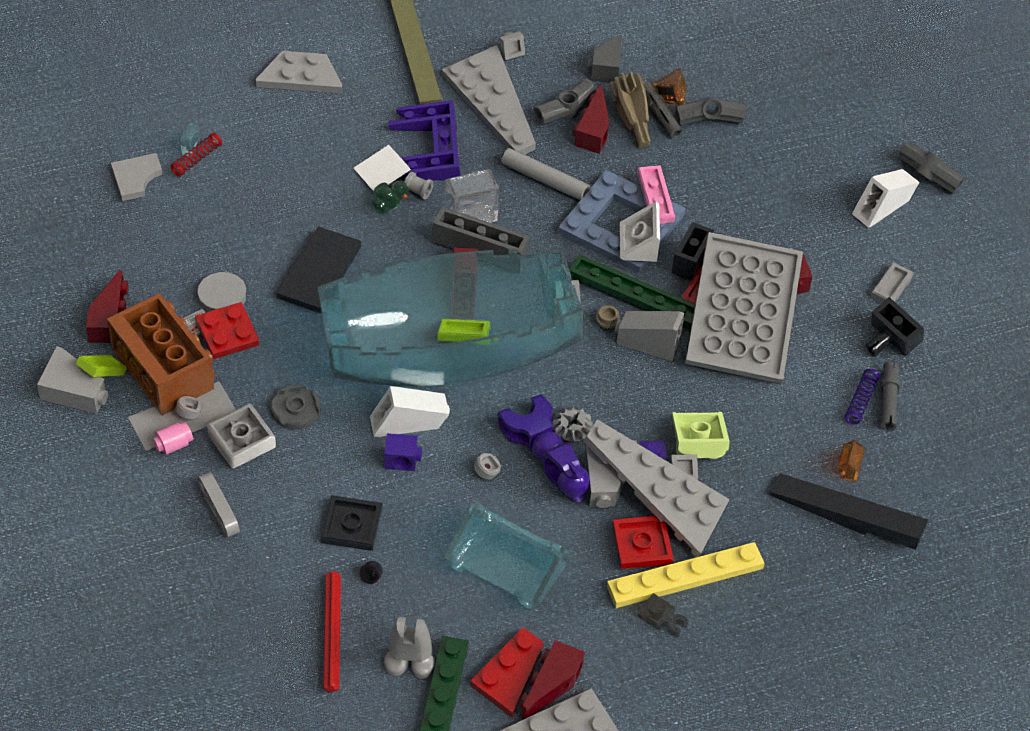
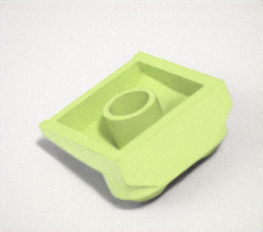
(700, 434)

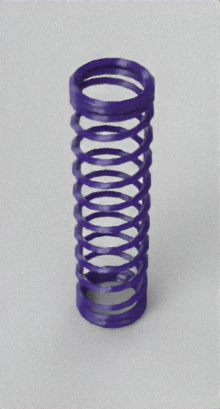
(864, 378)

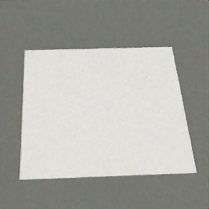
(382, 167)

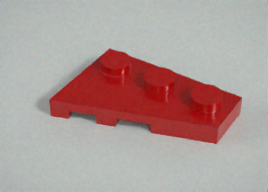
(508, 672)

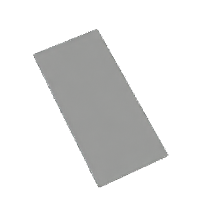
(214, 406)

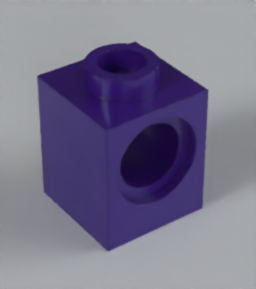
(402, 452)

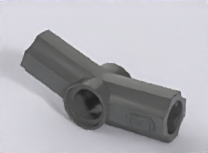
(567, 104)
(724, 110)
(930, 166)

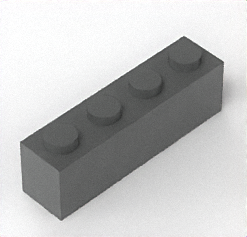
(464, 231)

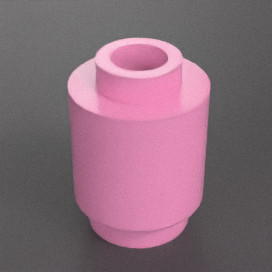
(172, 438)

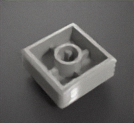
(241, 436)

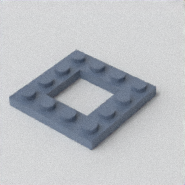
(580, 224)

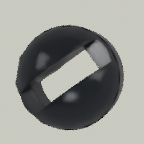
(367, 570)

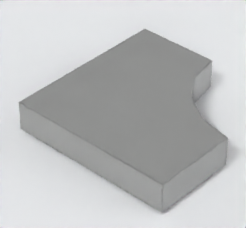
(134, 175)

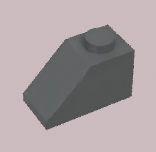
(606, 61)

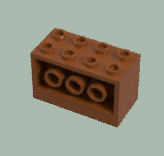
(161, 352)

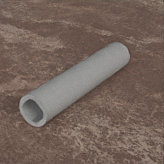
(545, 174)

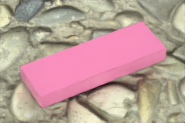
(655, 190)

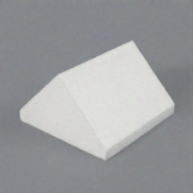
(641, 235)

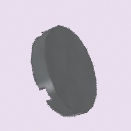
(296, 407)

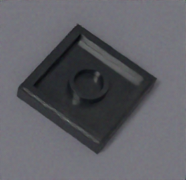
(351, 523)

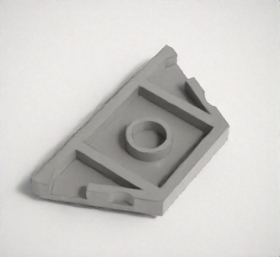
(300, 72)

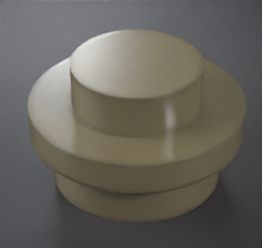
(607, 317)

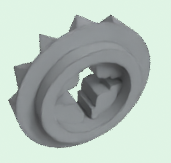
(575, 432)

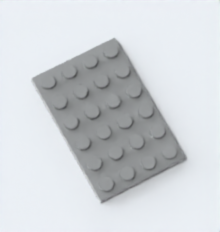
(744, 308)

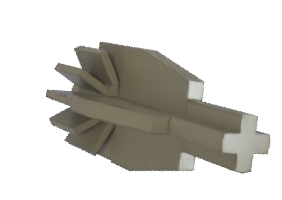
(632, 105)

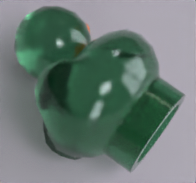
(386, 198)

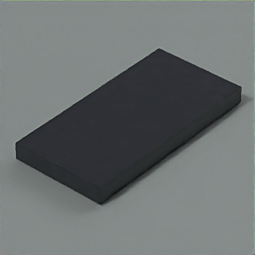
(321, 262)

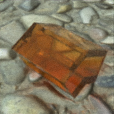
(850, 460)

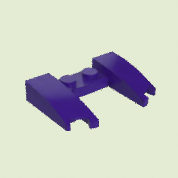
(440, 119)

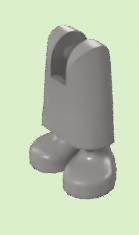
(410, 645)

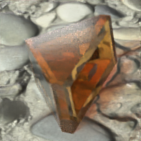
(672, 87)

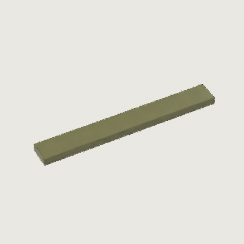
(415, 51)

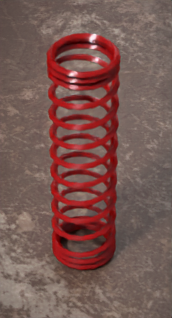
(216, 136)

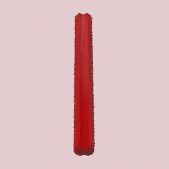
(332, 611)

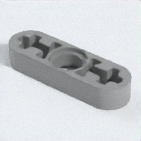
(218, 504)

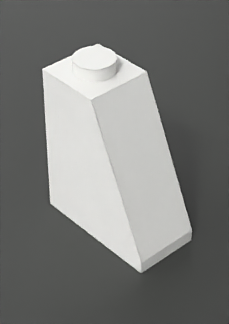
(884, 196)
(408, 411)

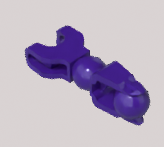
(557, 457)

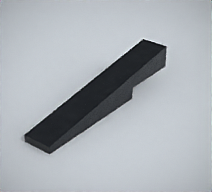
(851, 511)

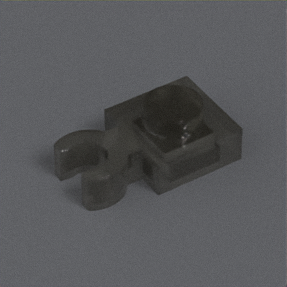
(661, 613)

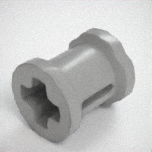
(418, 185)

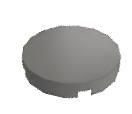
(221, 291)

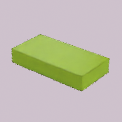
(462, 330)
(101, 365)

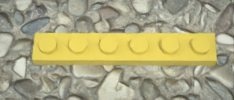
(685, 574)

